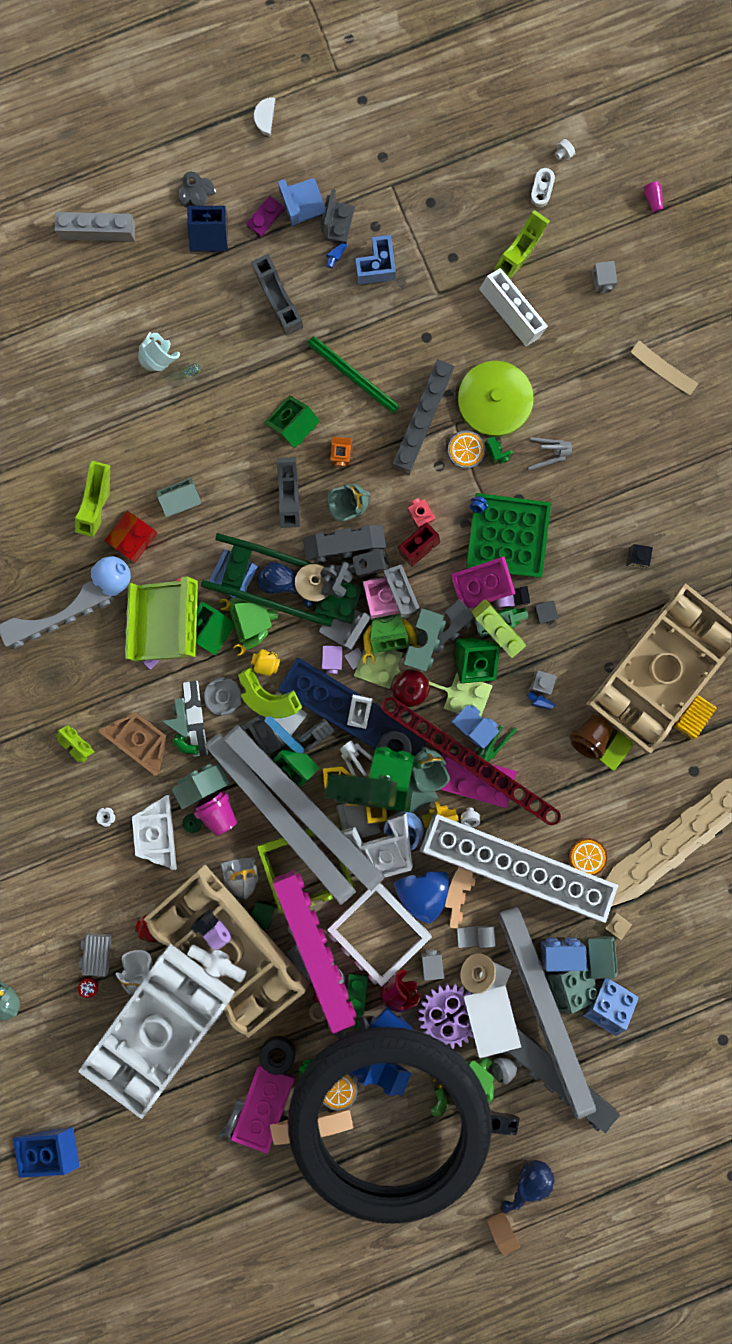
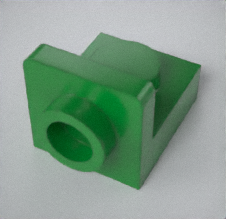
(494, 449)

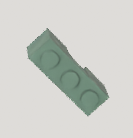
(430, 624)

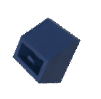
(207, 228)

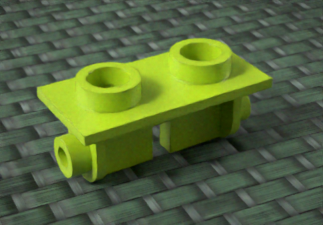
(68, 737)

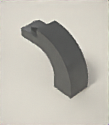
(288, 492)

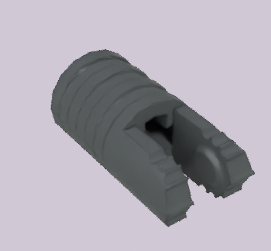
(319, 731)

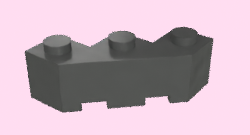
(343, 543)

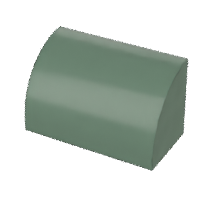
(178, 497)
(603, 957)

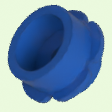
(478, 504)

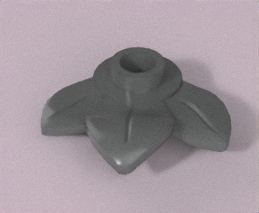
(196, 192)

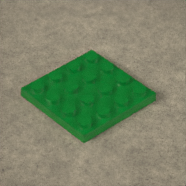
(510, 530)

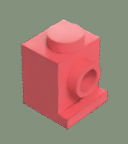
(418, 519)

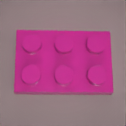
(483, 582)

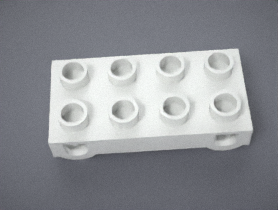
(156, 1031)

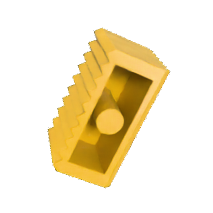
(694, 717)

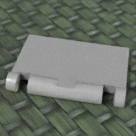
(356, 817)

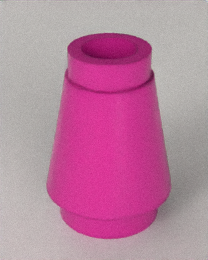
(653, 194)

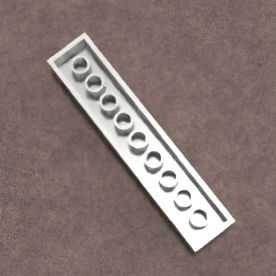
(518, 868)

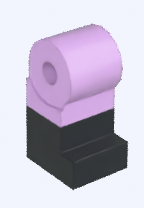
(519, 599)
(212, 930)

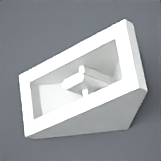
(359, 711)

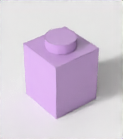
(332, 659)

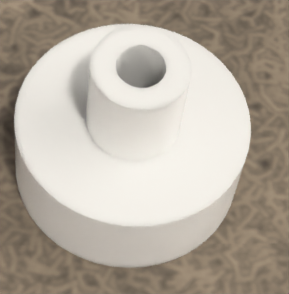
(565, 150)
(470, 818)

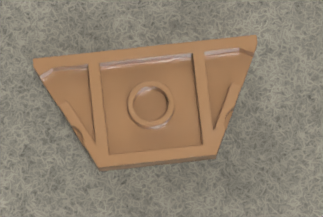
(139, 740)

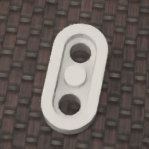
(542, 188)

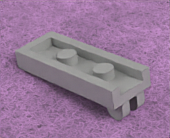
(401, 591)

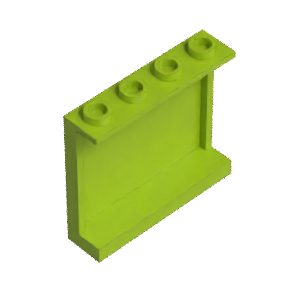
(161, 620)

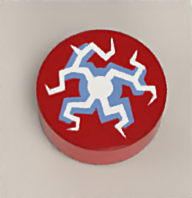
(88, 988)

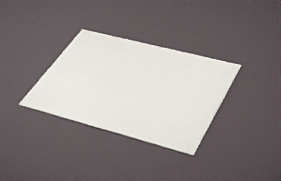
(492, 1021)

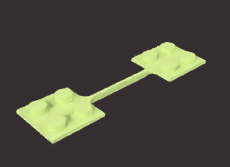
(459, 694)

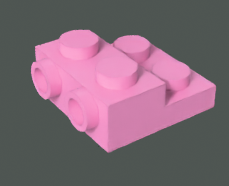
(379, 598)

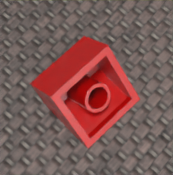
(131, 536)

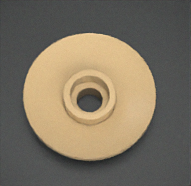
(305, 586)
(471, 973)

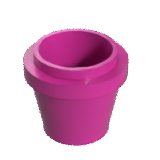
(216, 813)

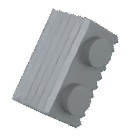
(96, 954)

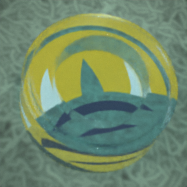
(192, 370)

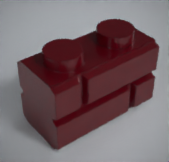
(419, 544)

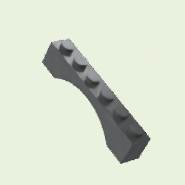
(423, 417)

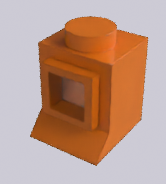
(340, 451)

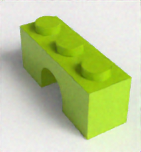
(498, 628)

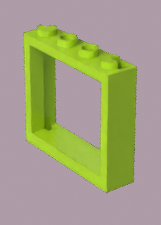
(324, 895)

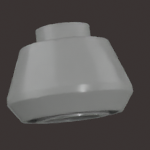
(504, 1070)

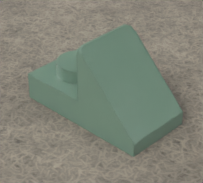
(181, 723)

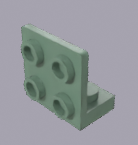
(573, 989)

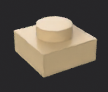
(618, 926)

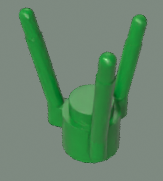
(488, 753)

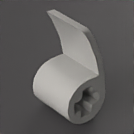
(476, 936)

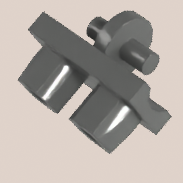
(333, 577)

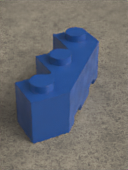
(388, 1076)

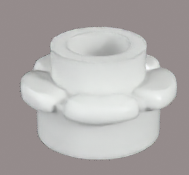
(100, 817)

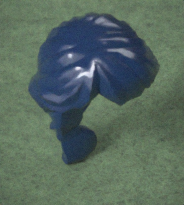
(278, 578)
(534, 1184)

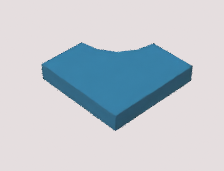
(284, 735)

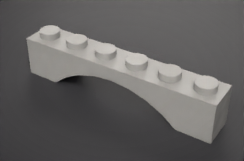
(17, 631)

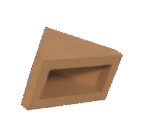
(503, 1233)

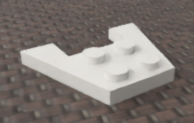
(388, 854)

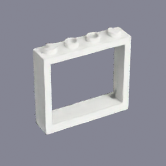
(349, 950)

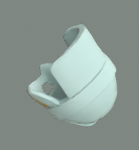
(155, 356)

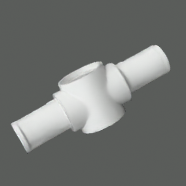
(216, 963)

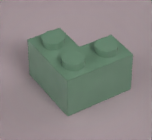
(200, 785)

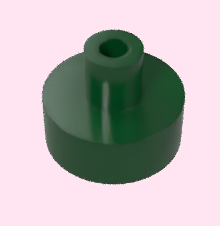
(197, 823)

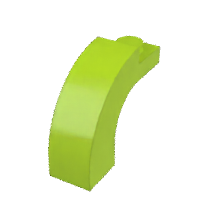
(523, 245)
(265, 703)

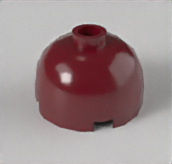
(410, 687)

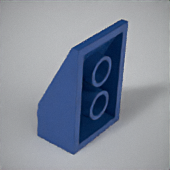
(46, 1153)

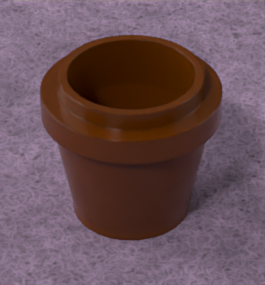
(592, 737)

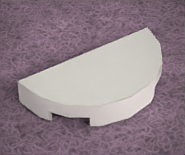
(264, 115)

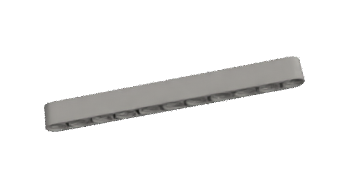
(304, 807)
(280, 819)
(546, 1013)

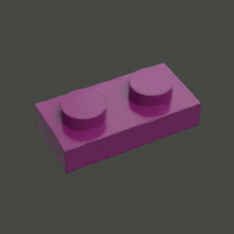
(265, 216)

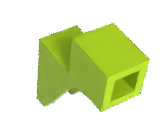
(95, 495)

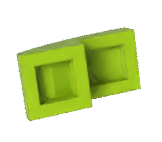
(616, 751)

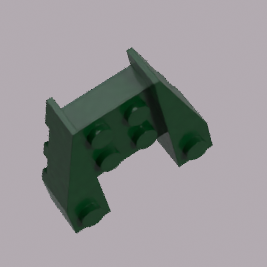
(368, 792)

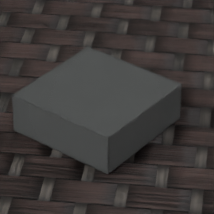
(546, 612)

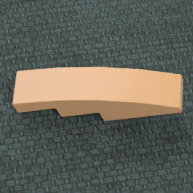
(328, 1124)

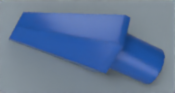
(335, 254)
(540, 701)

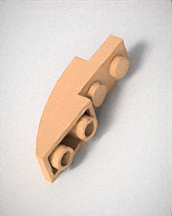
(460, 880)

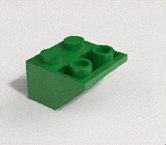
(212, 628)

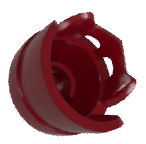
(398, 995)

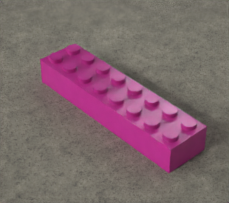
(315, 955)

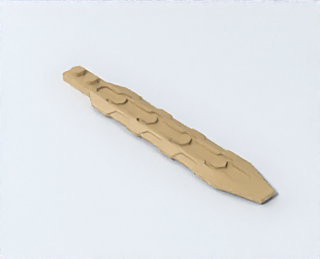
(673, 844)

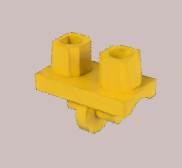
(440, 810)

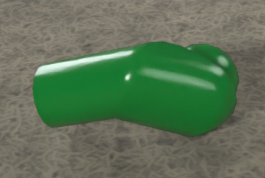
(178, 742)

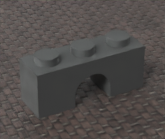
(460, 617)

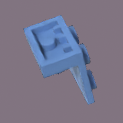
(302, 200)
(612, 1007)

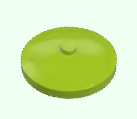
(495, 398)

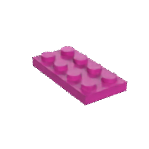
(468, 785)
(262, 1108)

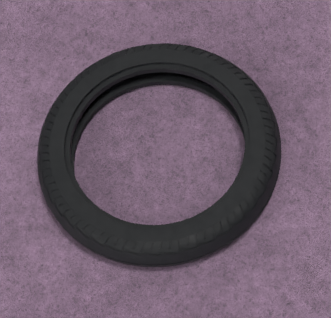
(381, 1202)

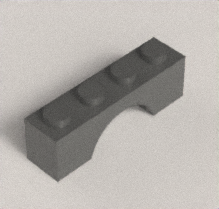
(276, 295)

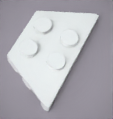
(155, 834)

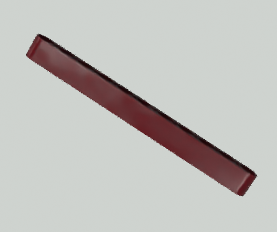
(476, 769)

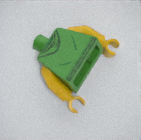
(388, 634)

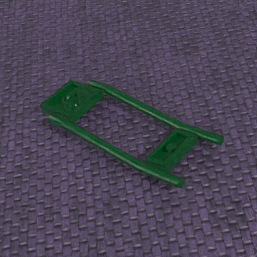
(326, 610)

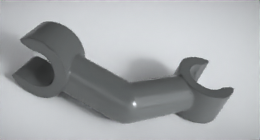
(227, 1131)

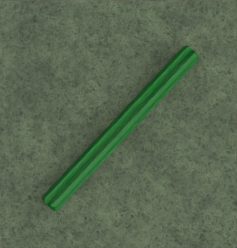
(353, 375)

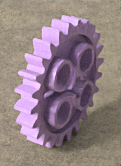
(439, 1000)

